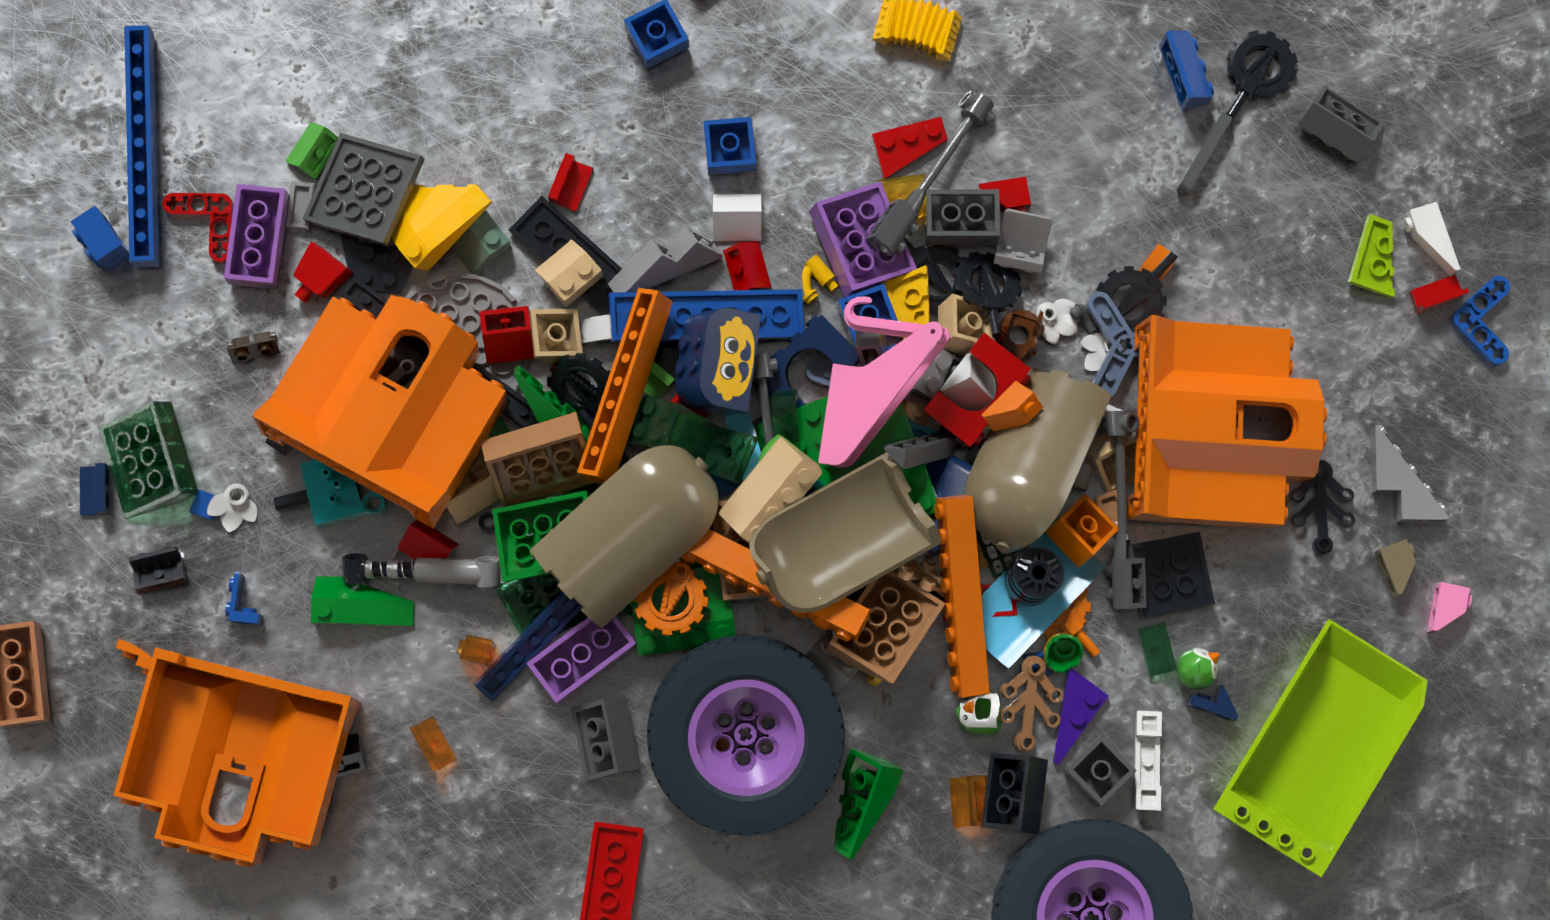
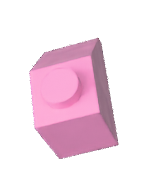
(1447, 604)

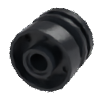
(1044, 567)

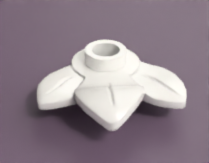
(1060, 321)
(1097, 348)
(232, 511)

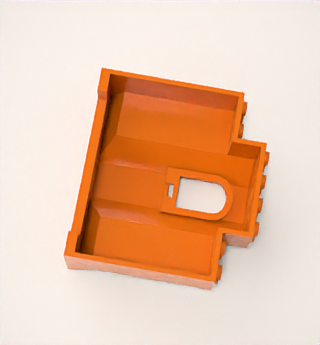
(397, 442)
(1187, 442)
(205, 717)

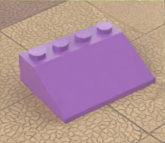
(843, 227)

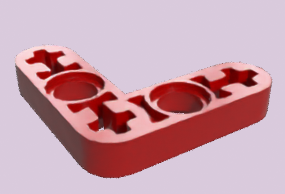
(216, 216)

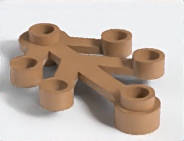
(1030, 699)

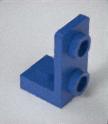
(247, 615)

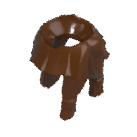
(1031, 323)

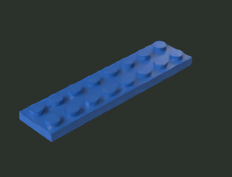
(779, 310)

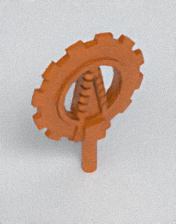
(677, 581)
(1072, 621)

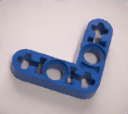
(1474, 315)

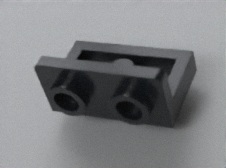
(157, 570)

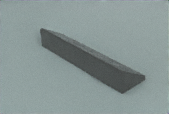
(921, 449)

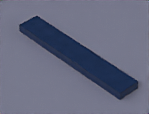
(527, 646)

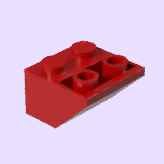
(507, 334)

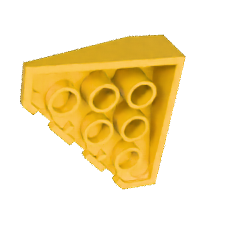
(436, 220)

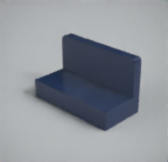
(95, 490)

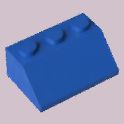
(1186, 69)

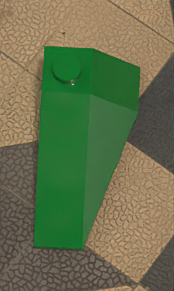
(543, 404)
(357, 605)
(867, 792)

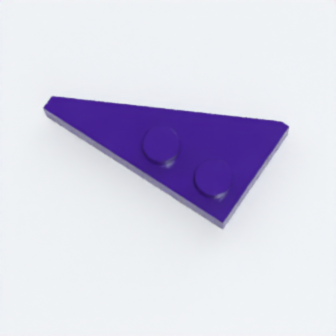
(1079, 706)

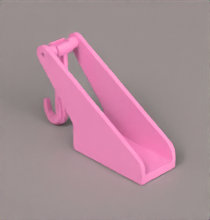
(868, 395)

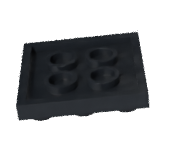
(1175, 574)

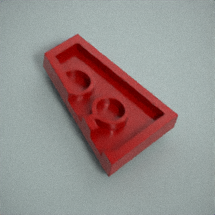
(907, 143)

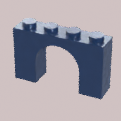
(818, 336)

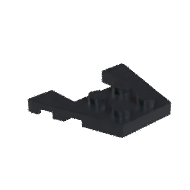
(377, 265)

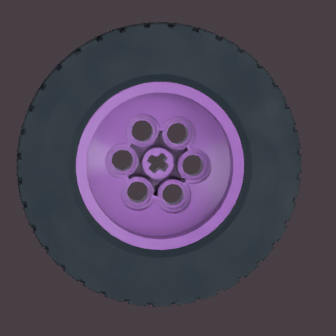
(773, 785)
(1088, 855)

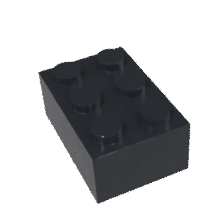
(1014, 793)

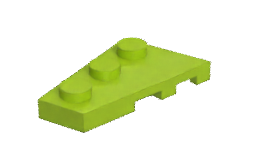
(1373, 259)

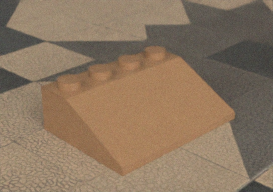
(536, 460)
(895, 628)

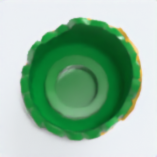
(1062, 652)

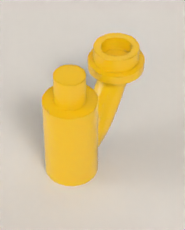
(821, 273)

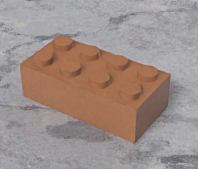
(22, 676)

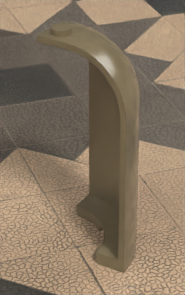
(1030, 468)
(630, 530)
(841, 537)

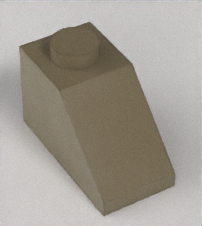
(1396, 565)

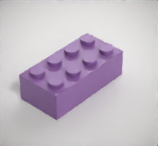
(256, 236)
(580, 657)

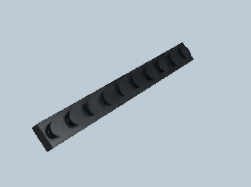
(368, 299)

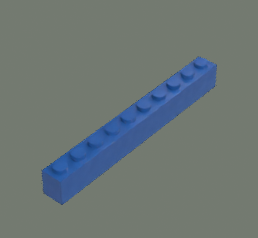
(141, 146)

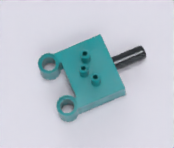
(330, 495)

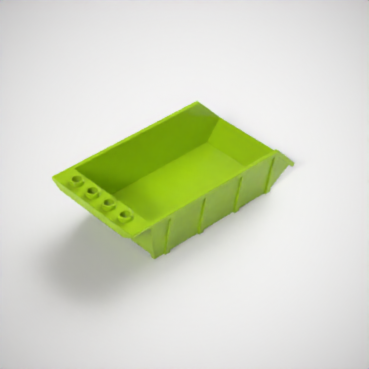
(1324, 747)

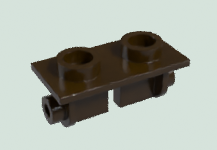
(263, 346)

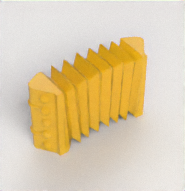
(918, 25)

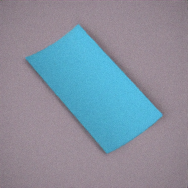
(1012, 635)

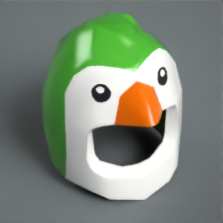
(1197, 668)
(980, 714)

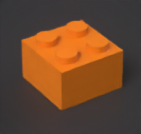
(1081, 530)

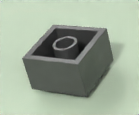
(1099, 770)

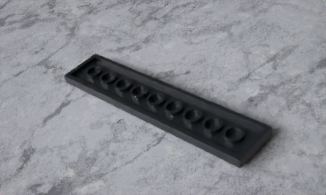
(547, 230)

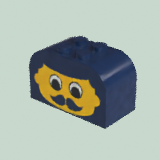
(717, 361)

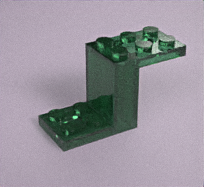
(678, 426)

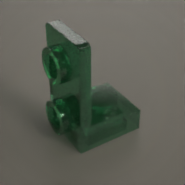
(785, 415)

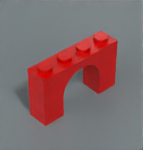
(967, 424)

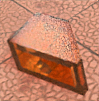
(477, 650)

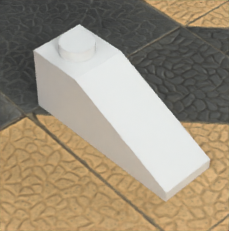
(1432, 236)

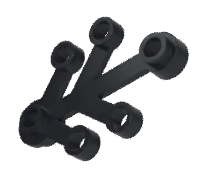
(1321, 503)

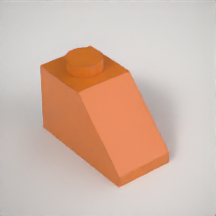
(1012, 408)

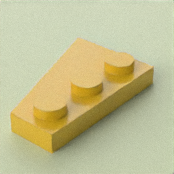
(910, 296)

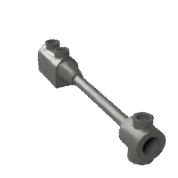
(901, 215)
(763, 371)
(1126, 571)

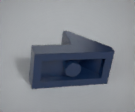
(1220, 707)

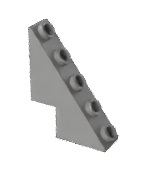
(660, 263)
(1394, 476)

